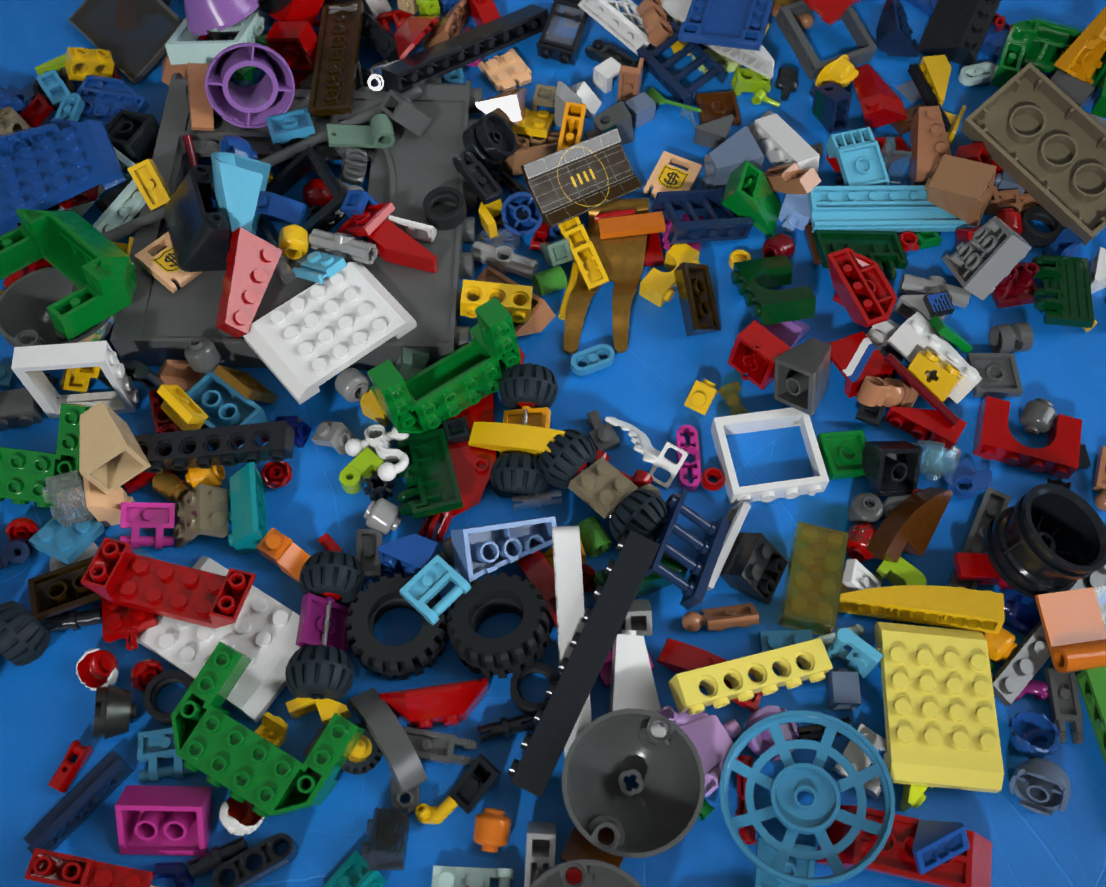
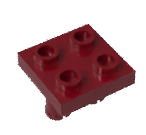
(1017, 286)

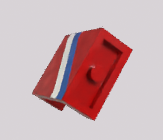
(858, 358)

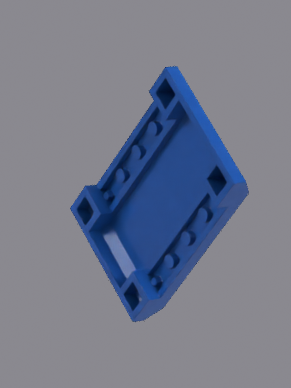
(727, 23)
(57, 170)

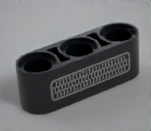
(270, 862)

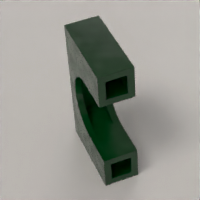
(770, 305)

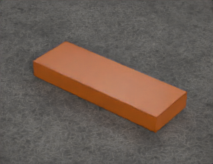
(631, 225)

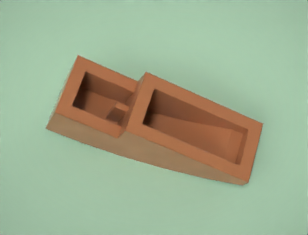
(199, 107)
(791, 179)

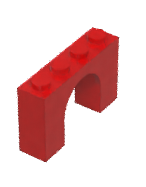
(996, 443)

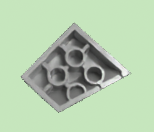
(987, 257)

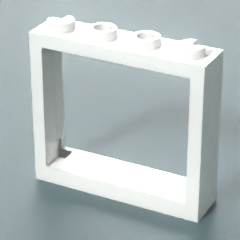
(31, 360)
(767, 421)

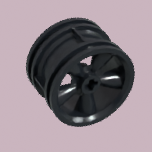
(1046, 541)

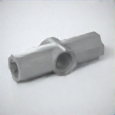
(343, 246)
(504, 259)
(917, 285)

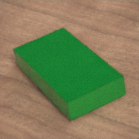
(951, 334)

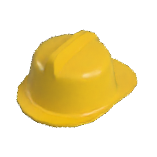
(838, 71)

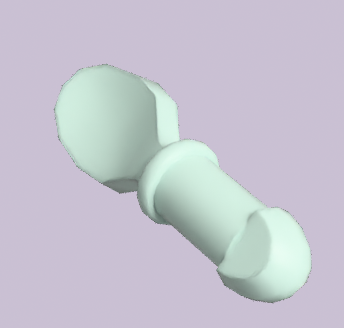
(829, 638)

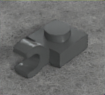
(602, 435)

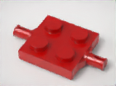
(125, 622)

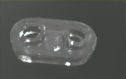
(504, 237)

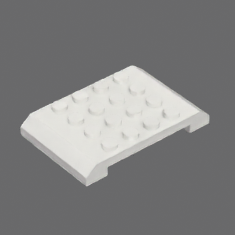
(327, 329)
(262, 632)

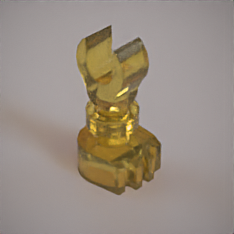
(729, 392)

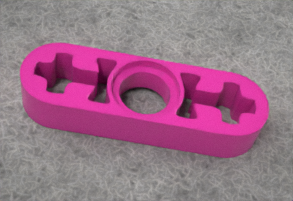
(693, 449)

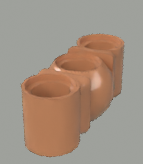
(654, 21)
(886, 392)

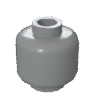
(352, 384)
(382, 516)

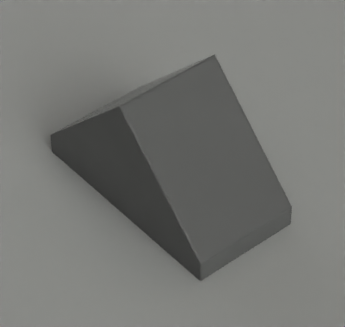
(713, 132)

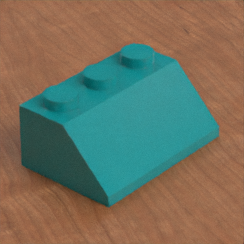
(247, 509)

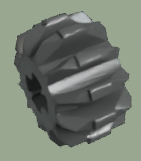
(353, 166)

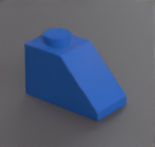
(280, 208)

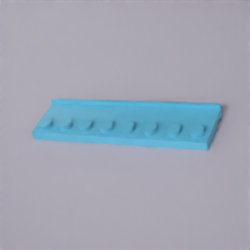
(878, 209)

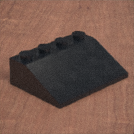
(959, 29)

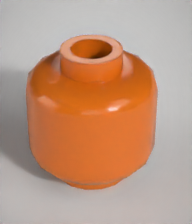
(492, 829)

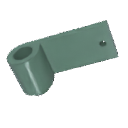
(377, 135)

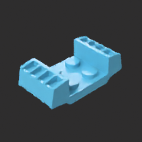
(858, 158)

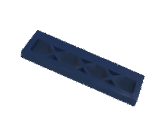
(79, 804)

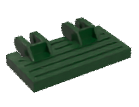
(878, 246)
(1064, 291)
(428, 477)

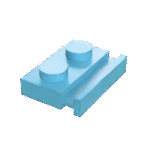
(318, 266)

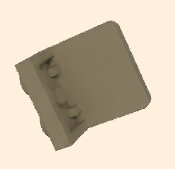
(201, 512)

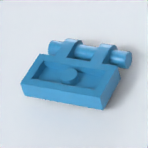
(153, 747)

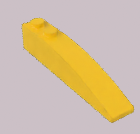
(929, 605)

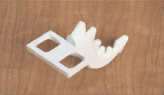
(649, 453)

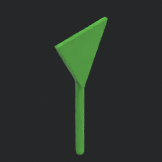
(659, 99)

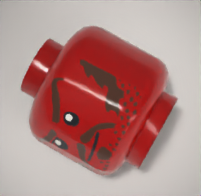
(858, 540)

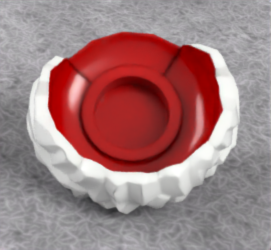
(97, 668)
(239, 817)

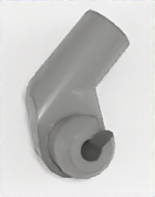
(891, 503)

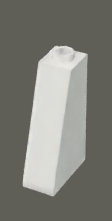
(632, 678)

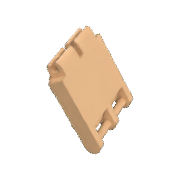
(506, 71)

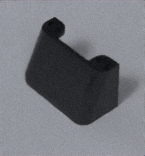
(195, 233)

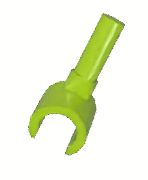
(760, 95)

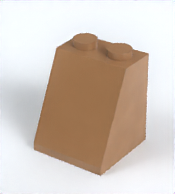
(961, 187)

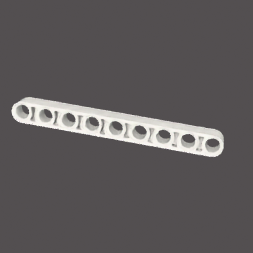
(569, 603)

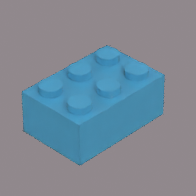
(224, 404)

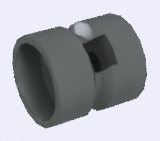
(1009, 338)

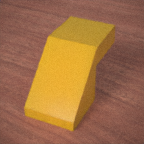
(486, 215)
(78, 378)
(326, 707)

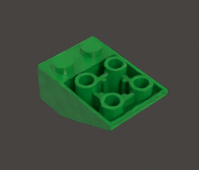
(752, 196)

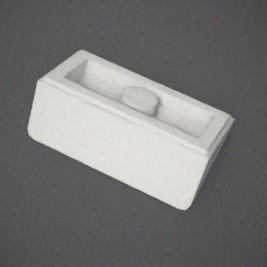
(415, 229)

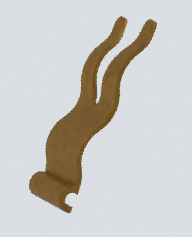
(623, 264)

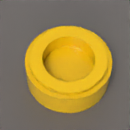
(738, 256)

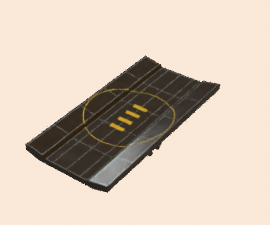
(580, 178)

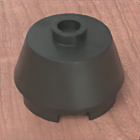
(112, 711)

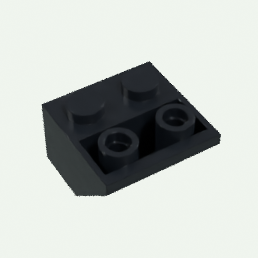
(754, 567)

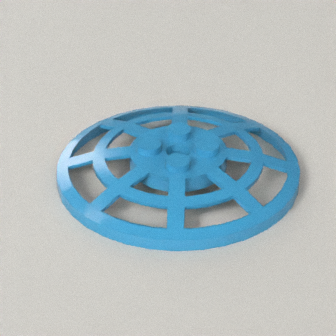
(814, 780)

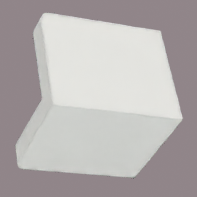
(604, 74)

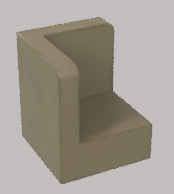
(544, 96)

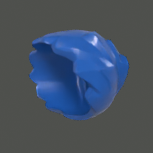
(1033, 734)

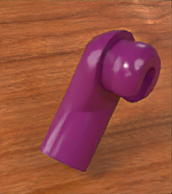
(1037, 688)

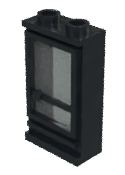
(564, 32)

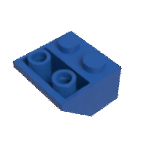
(407, 555)

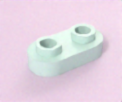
(976, 74)

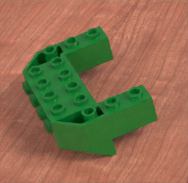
(1042, 44)
(80, 254)
(453, 381)
(25, 470)
(246, 761)

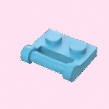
(429, 583)
(860, 658)

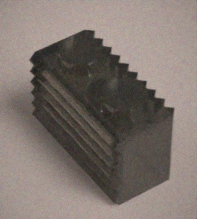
(387, 839)

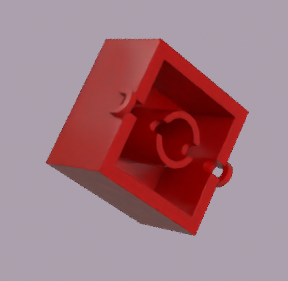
(295, 43)
(756, 354)

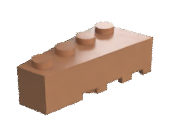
(927, 143)

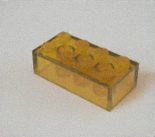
(813, 579)

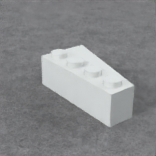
(783, 144)
(919, 335)

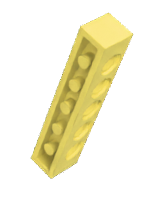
(809, 654)

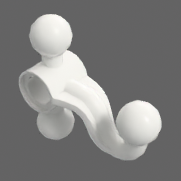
(378, 441)

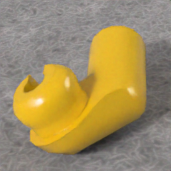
(435, 814)

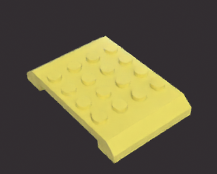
(939, 708)

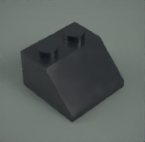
(133, 134)
(891, 467)

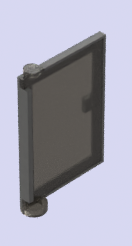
(130, 29)

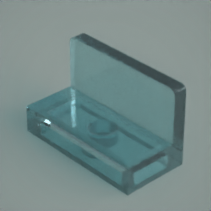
(895, 160)

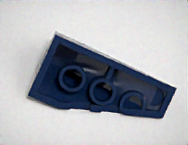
(895, 33)

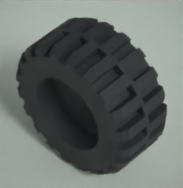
(506, 653)
(388, 659)

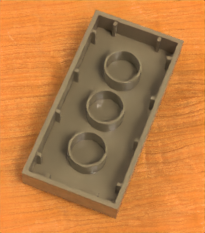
(1046, 149)

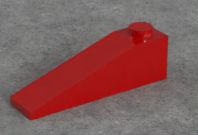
(876, 99)

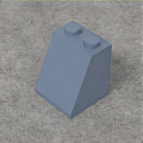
(729, 156)

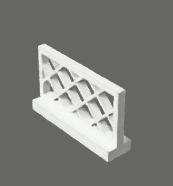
(618, 23)

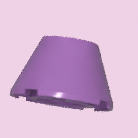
(218, 14)
(249, 105)

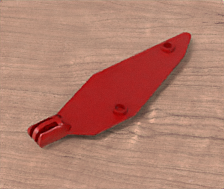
(471, 468)

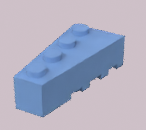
(490, 546)

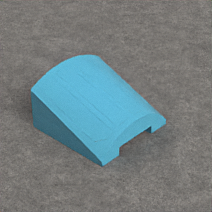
(238, 188)

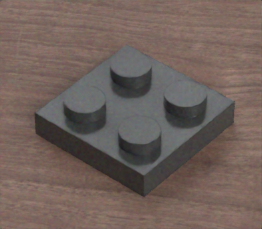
(998, 374)

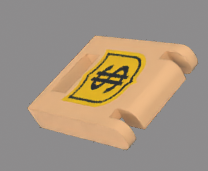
(671, 178)
(163, 265)

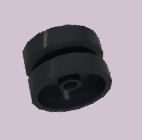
(490, 140)

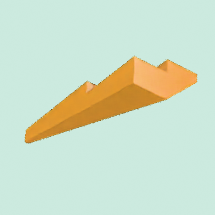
(1086, 51)

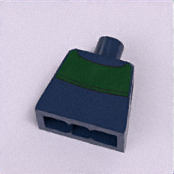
(831, 106)

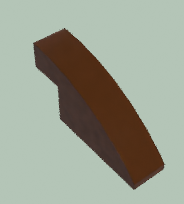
(910, 525)

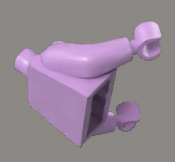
(710, 739)

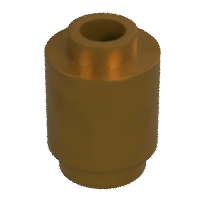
(170, 486)

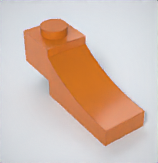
(283, 553)

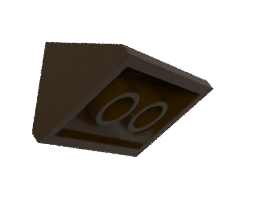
(696, 299)
(60, 590)

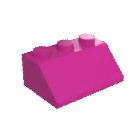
(164, 820)

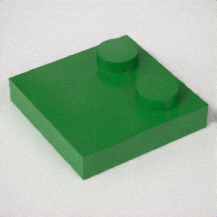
(843, 453)

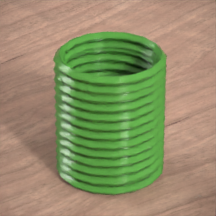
(549, 281)
(594, 536)

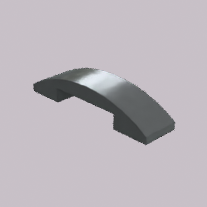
(390, 738)

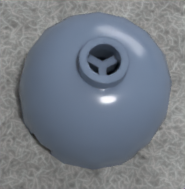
(1041, 786)

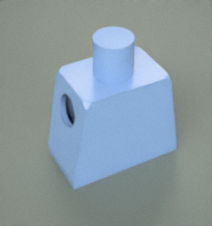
(795, 212)

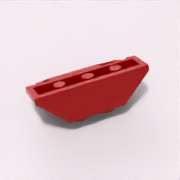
(861, 287)
(436, 704)

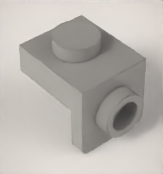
(332, 435)

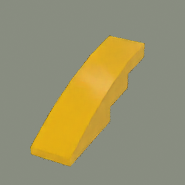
(584, 253)
(512, 437)

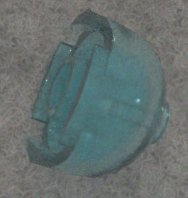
(937, 460)

